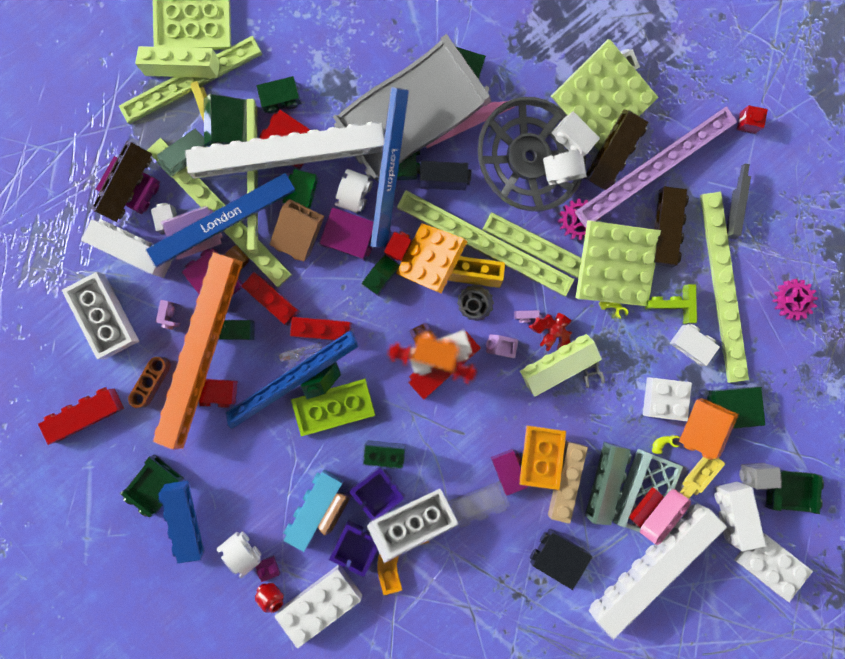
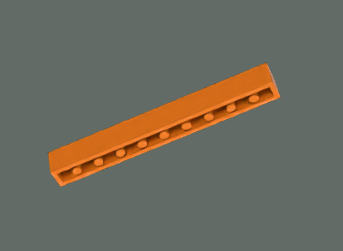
(197, 351)

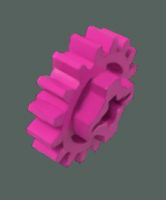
(570, 211)
(797, 290)

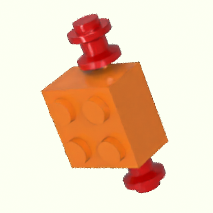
(436, 354)

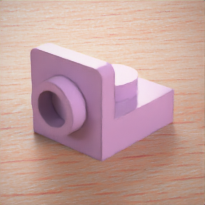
(165, 312)
(526, 316)
(502, 346)

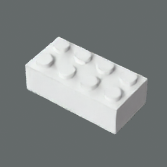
(123, 246)
(100, 315)
(412, 525)
(318, 606)

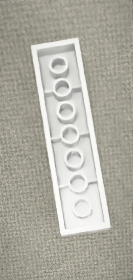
(656, 570)

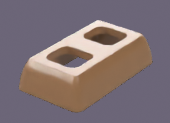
(333, 513)

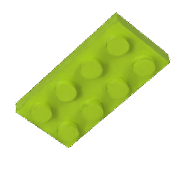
(335, 408)

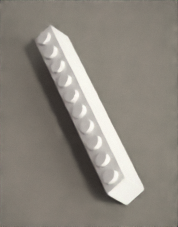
(285, 150)

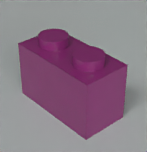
(508, 471)

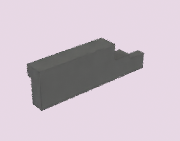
(738, 204)

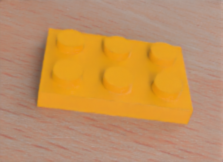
(542, 457)

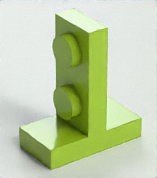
(688, 303)

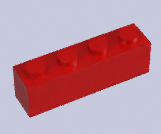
(427, 383)
(80, 416)

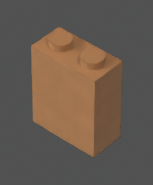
(296, 230)

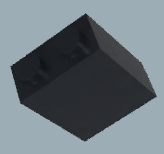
(444, 175)
(560, 559)

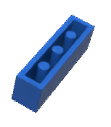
(181, 521)

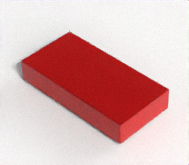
(646, 507)

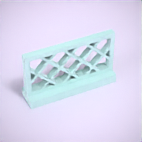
(634, 483)

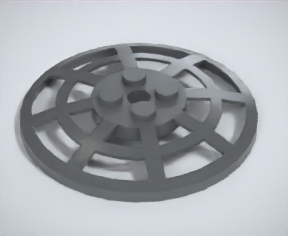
(517, 151)

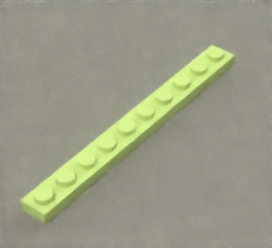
(238, 233)
(486, 243)
(724, 287)

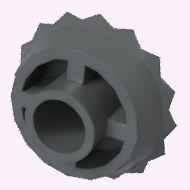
(475, 302)

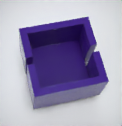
(378, 493)
(356, 547)

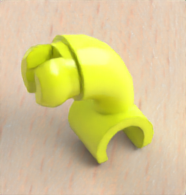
(604, 305)
(659, 443)

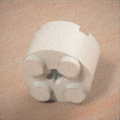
(564, 167)
(353, 191)
(239, 554)

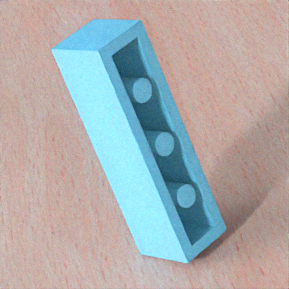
(313, 510)

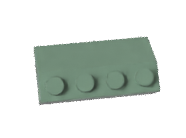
(607, 484)

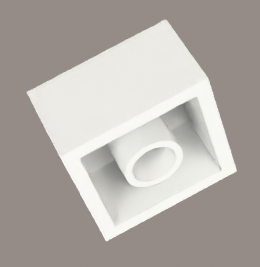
(667, 399)

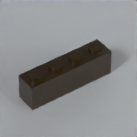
(616, 149)
(121, 181)
(670, 221)

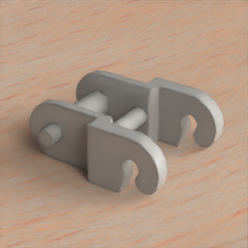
(593, 373)

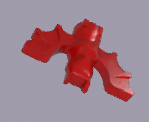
(556, 329)

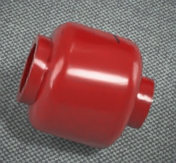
(269, 597)

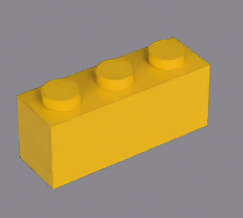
(478, 272)

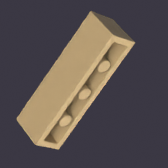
(564, 499)

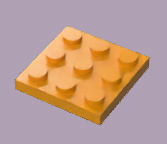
(431, 257)

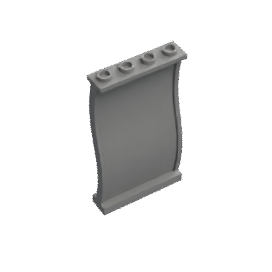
(439, 99)

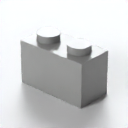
(760, 475)

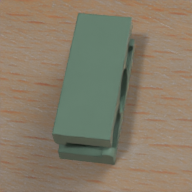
(174, 157)

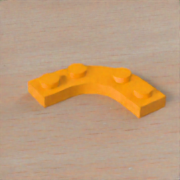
(389, 575)

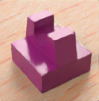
(267, 569)

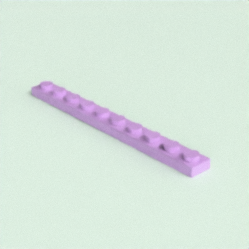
(655, 166)

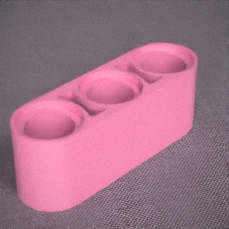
(665, 516)

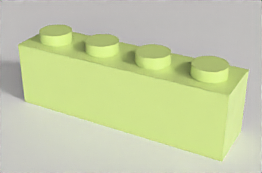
(178, 62)
(560, 365)

